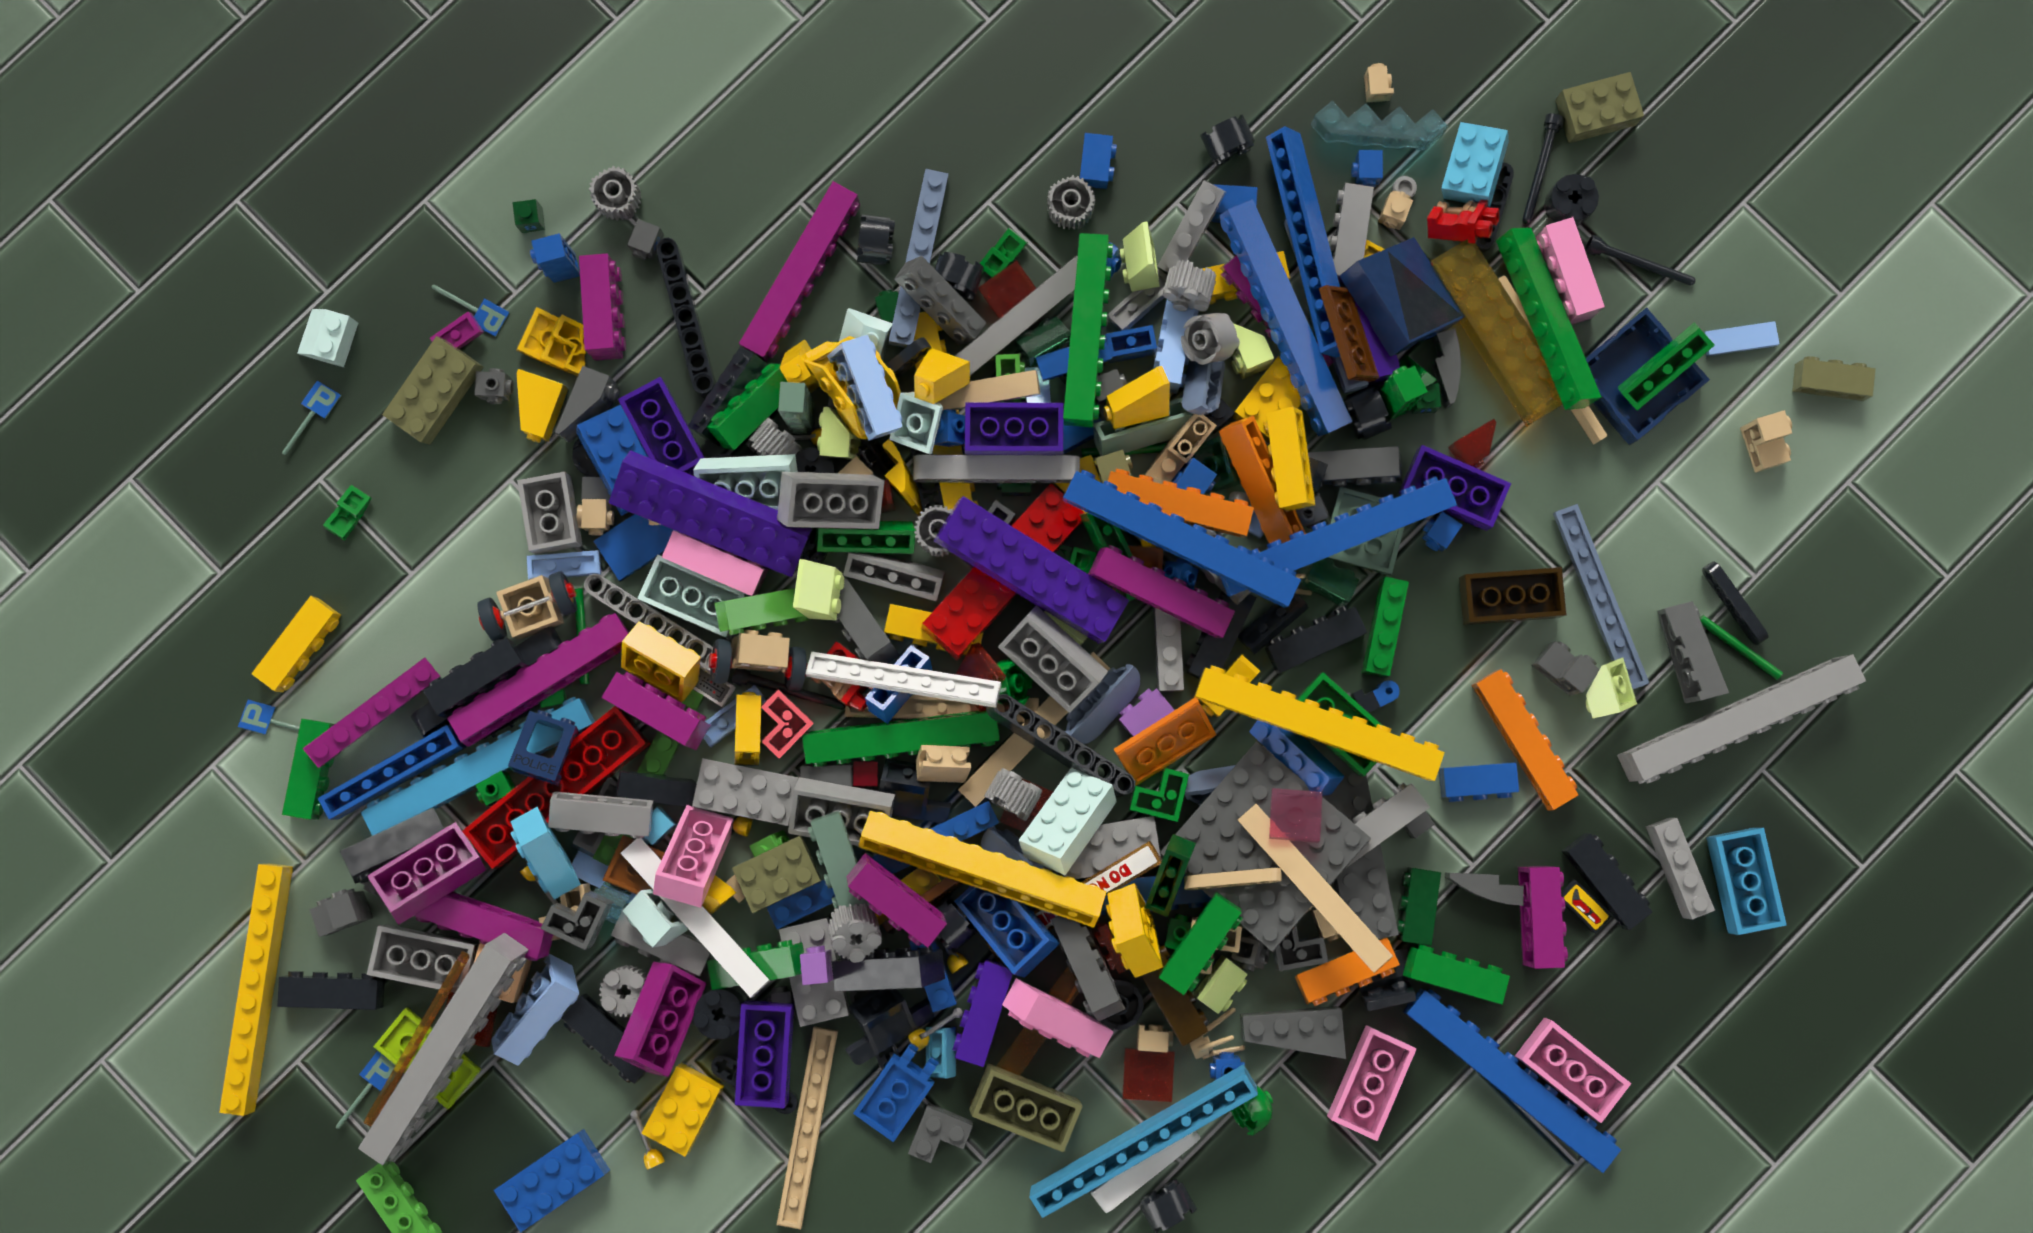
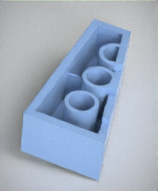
(1169, 347)
(866, 386)
(536, 1011)

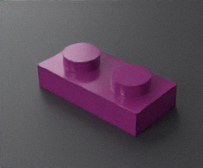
(460, 331)

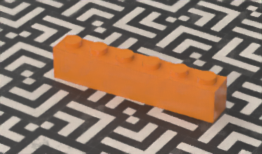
(1254, 466)
(1206, 511)
(1525, 740)

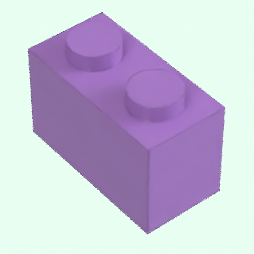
(1147, 712)
(816, 965)

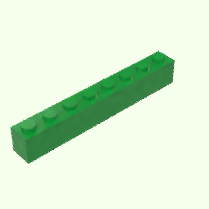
(1548, 318)
(1086, 330)
(898, 736)

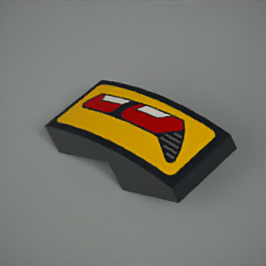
(1585, 906)

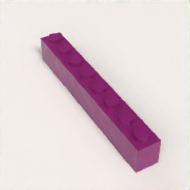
(799, 271)
(539, 680)

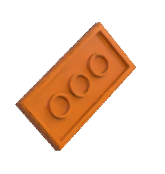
(1165, 741)

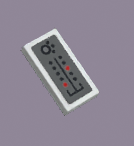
(714, 691)

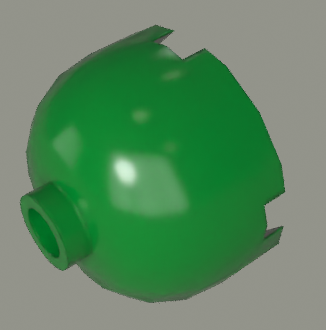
(1016, 681)
(1254, 1113)

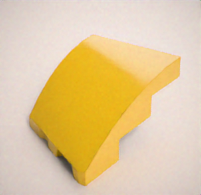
(554, 341)
(902, 479)

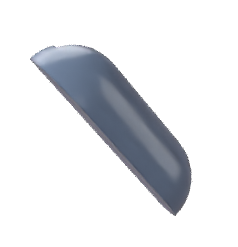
(1203, 387)
(1103, 703)
(1204, 782)
(1007, 844)

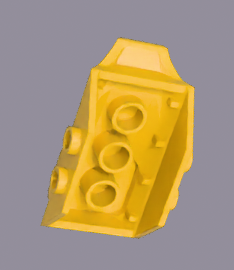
(826, 375)

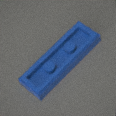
(1056, 363)

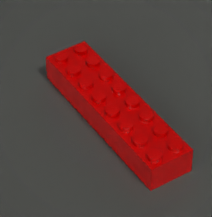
(981, 598)
(590, 761)

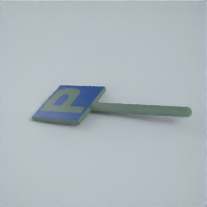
(488, 316)
(320, 401)
(259, 716)
(376, 1073)

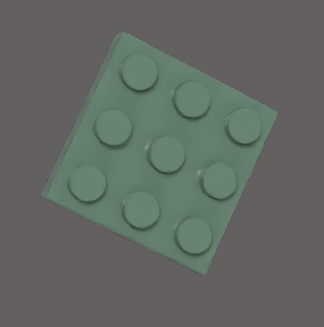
(1376, 554)

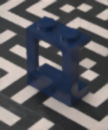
(538, 766)

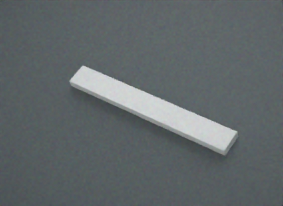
(903, 679)
(701, 924)

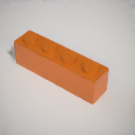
(1339, 975)

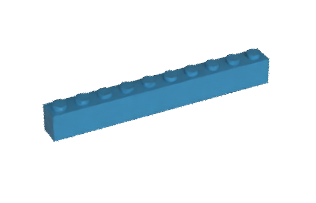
(467, 771)
(1143, 1141)

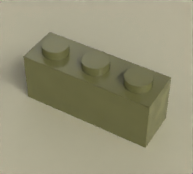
(1833, 379)

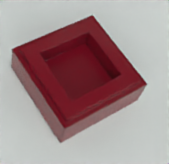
(865, 774)

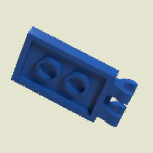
(632, 545)
(896, 1093)

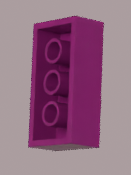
(602, 307)
(653, 709)
(426, 873)
(895, 900)
(1542, 917)
(660, 1019)

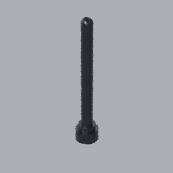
(1552, 124)
(1597, 246)
(742, 676)

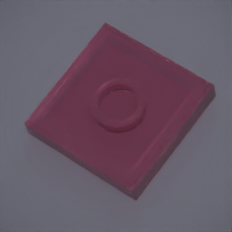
(1295, 815)

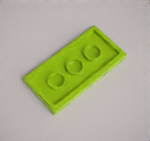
(396, 1040)

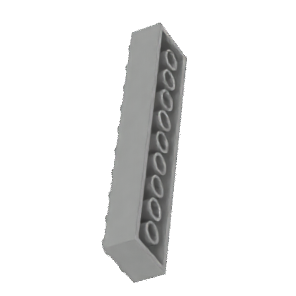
(1741, 719)
(444, 1049)

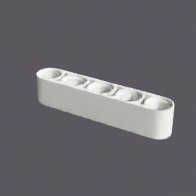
(1125, 1184)

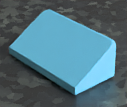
(940, 1048)

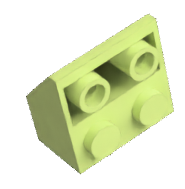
(1252, 354)
(836, 437)

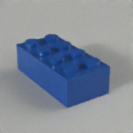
(608, 442)
(1008, 928)
(552, 1180)

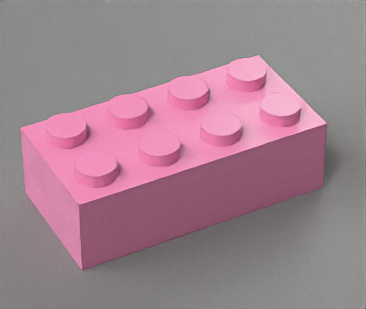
(1570, 270)
(715, 563)
(693, 856)
(1056, 1019)
(1572, 1070)
(1371, 1083)

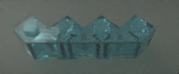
(1366, 128)

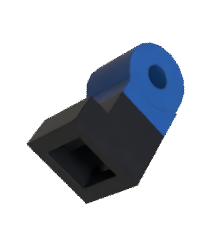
(1382, 695)

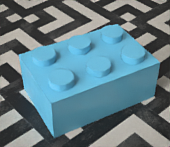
(1475, 163)
(544, 853)

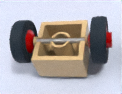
(528, 607)
(758, 653)

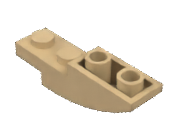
(1180, 448)

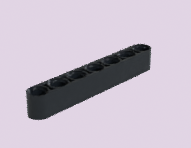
(683, 307)
(531, 649)
(1052, 734)

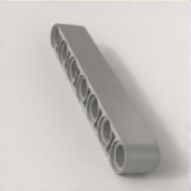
(1020, 317)
(995, 468)
(648, 615)

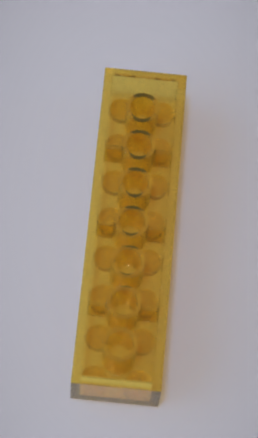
(1498, 331)

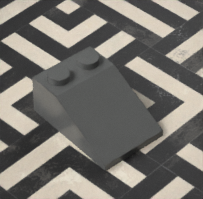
(590, 397)

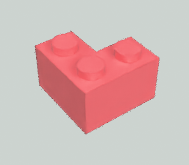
(790, 723)

